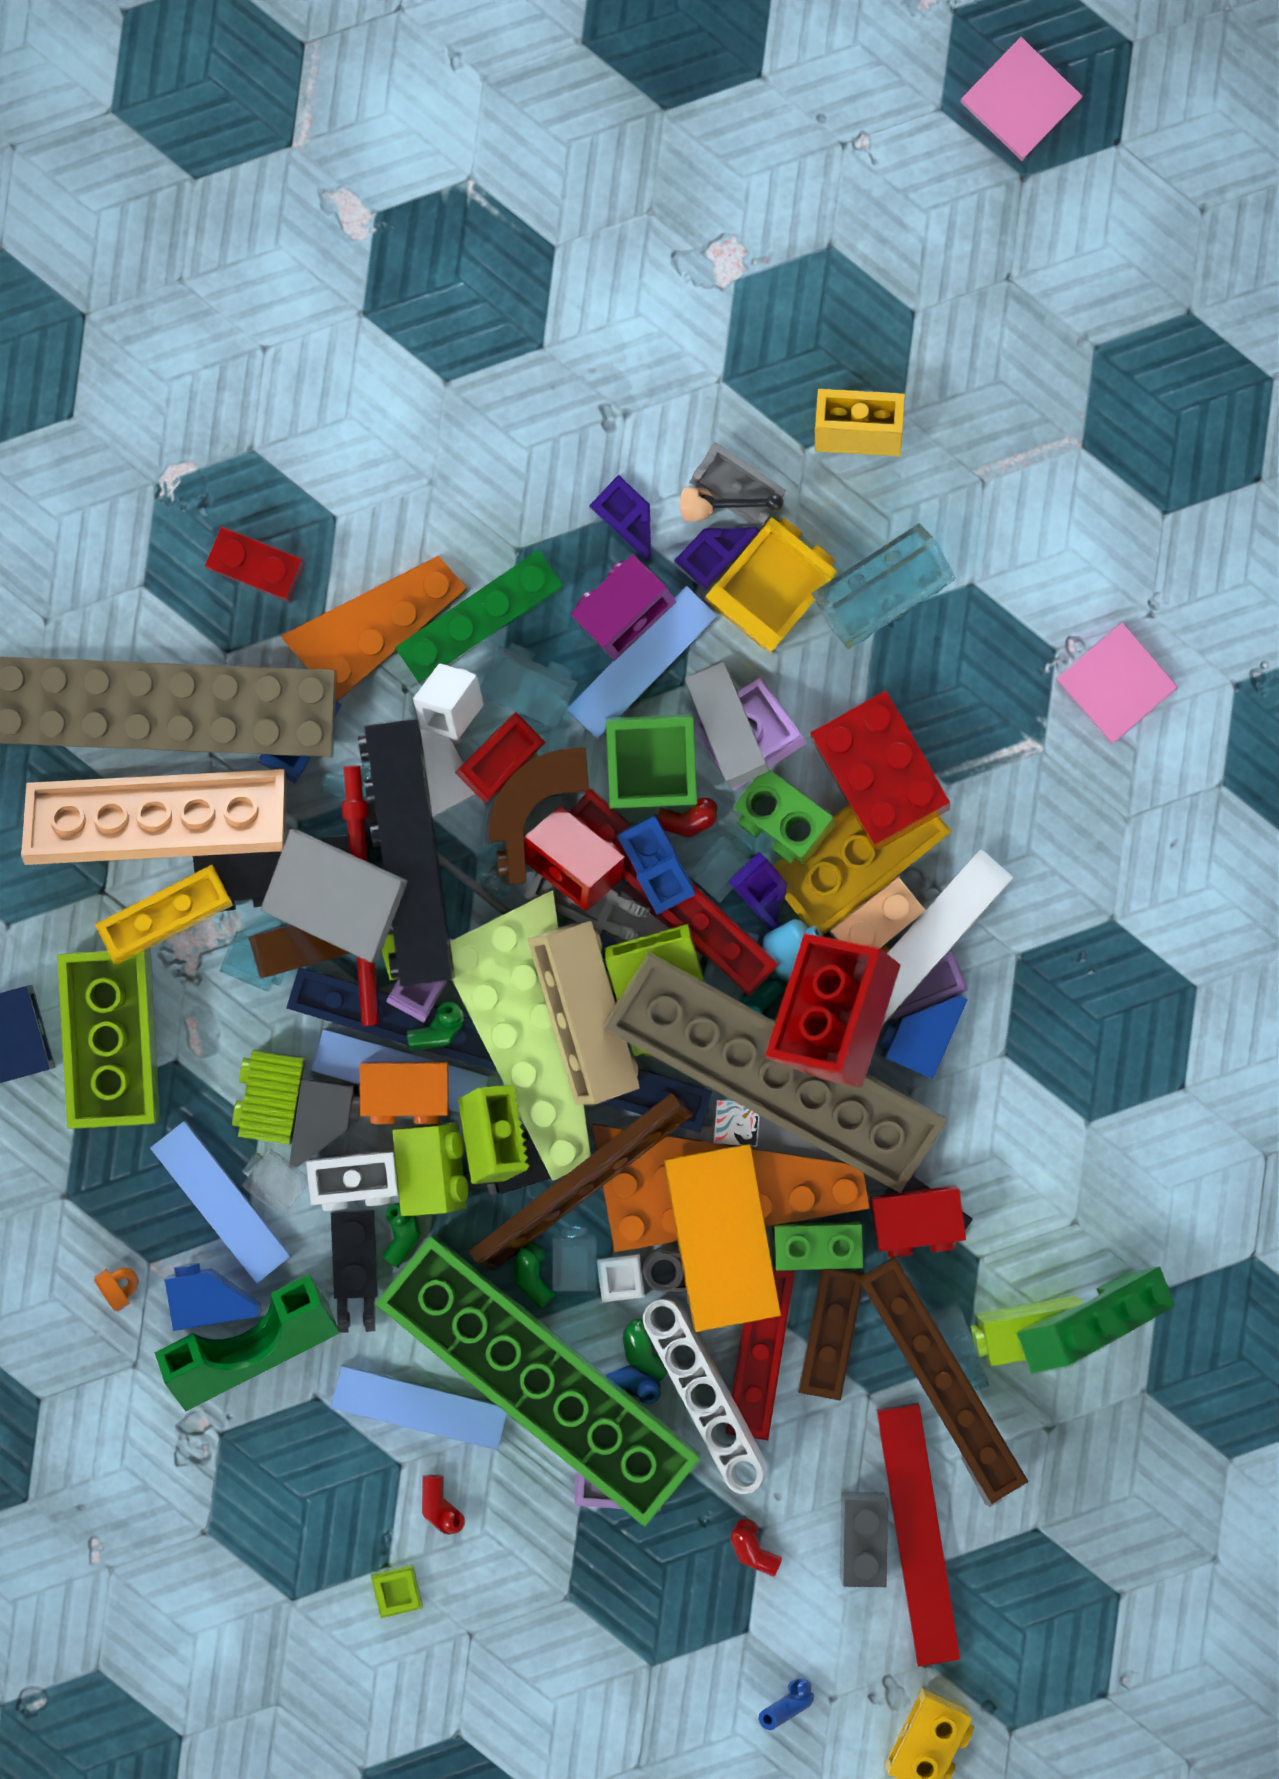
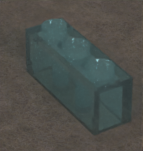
(884, 586)

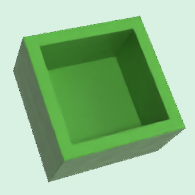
(651, 761)

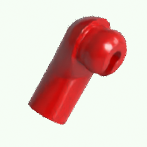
(437, 1509)
(749, 1551)

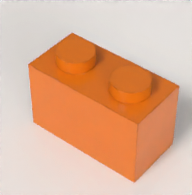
(404, 1090)

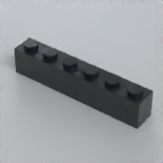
(408, 850)

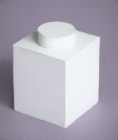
(448, 701)

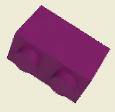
(623, 606)

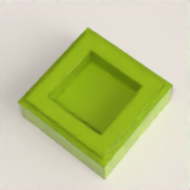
(396, 1591)

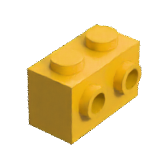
(859, 422)
(930, 1739)

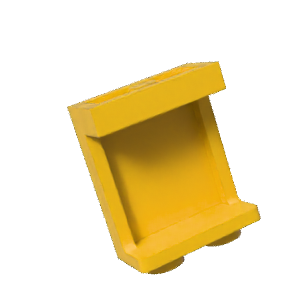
(771, 583)

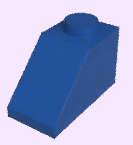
(923, 1035)
(206, 1298)

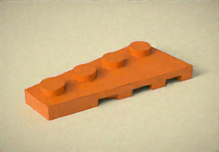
(369, 627)

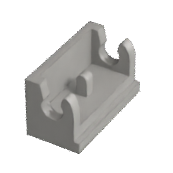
(733, 478)

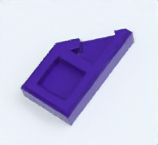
(626, 514)
(713, 552)
(761, 889)

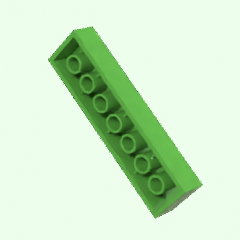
(538, 1379)

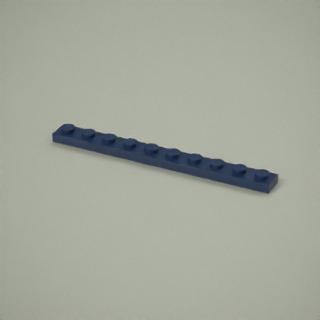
(340, 1003)

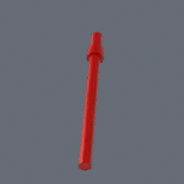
(355, 810)

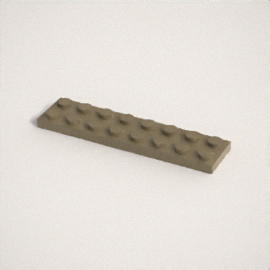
(167, 706)
(726, 1048)

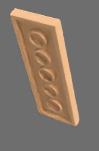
(154, 817)

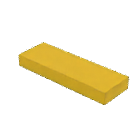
(163, 914)

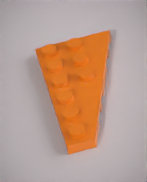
(788, 1189)

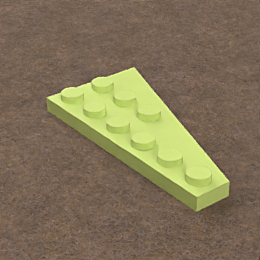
(511, 1015)

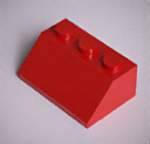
(833, 1009)

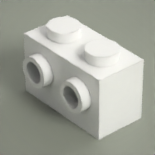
(351, 1178)

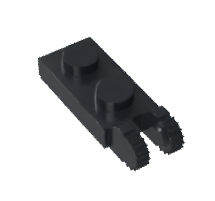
(354, 1264)

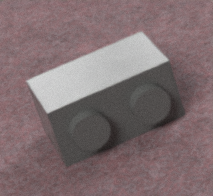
(864, 1539)

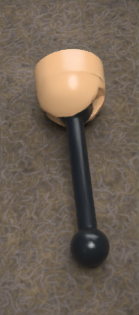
(699, 503)

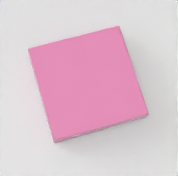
(1021, 98)
(1116, 683)

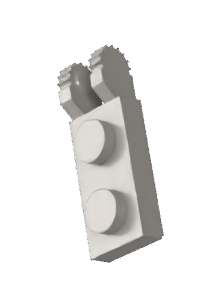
(599, 913)

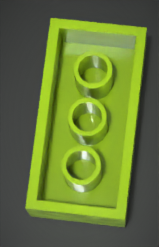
(108, 1040)

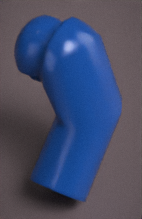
(637, 1383)
(788, 1706)

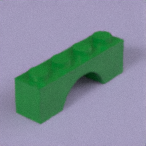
(480, 616)
(1084, 1329)
(204, 1367)

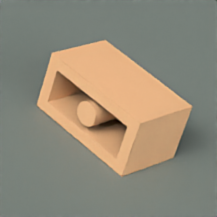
(879, 916)

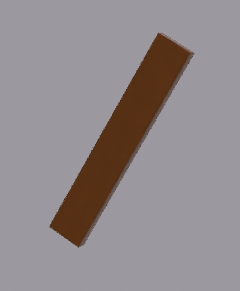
(581, 1182)
(943, 1379)

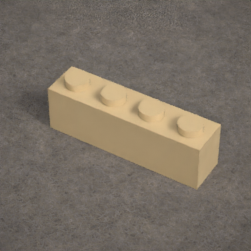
(578, 1003)

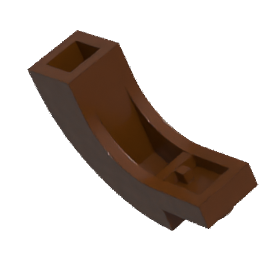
(543, 777)

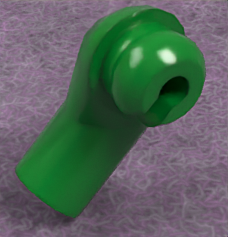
(441, 1030)
(405, 1233)
(527, 1274)
(639, 1350)

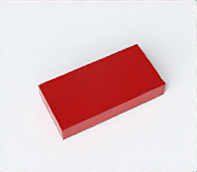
(500, 757)

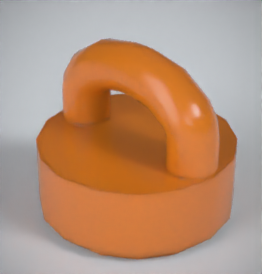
(110, 1289)

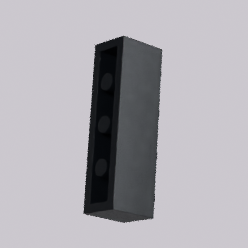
(250, 874)

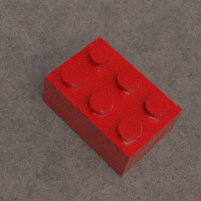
(880, 770)

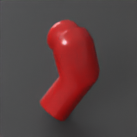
(692, 821)

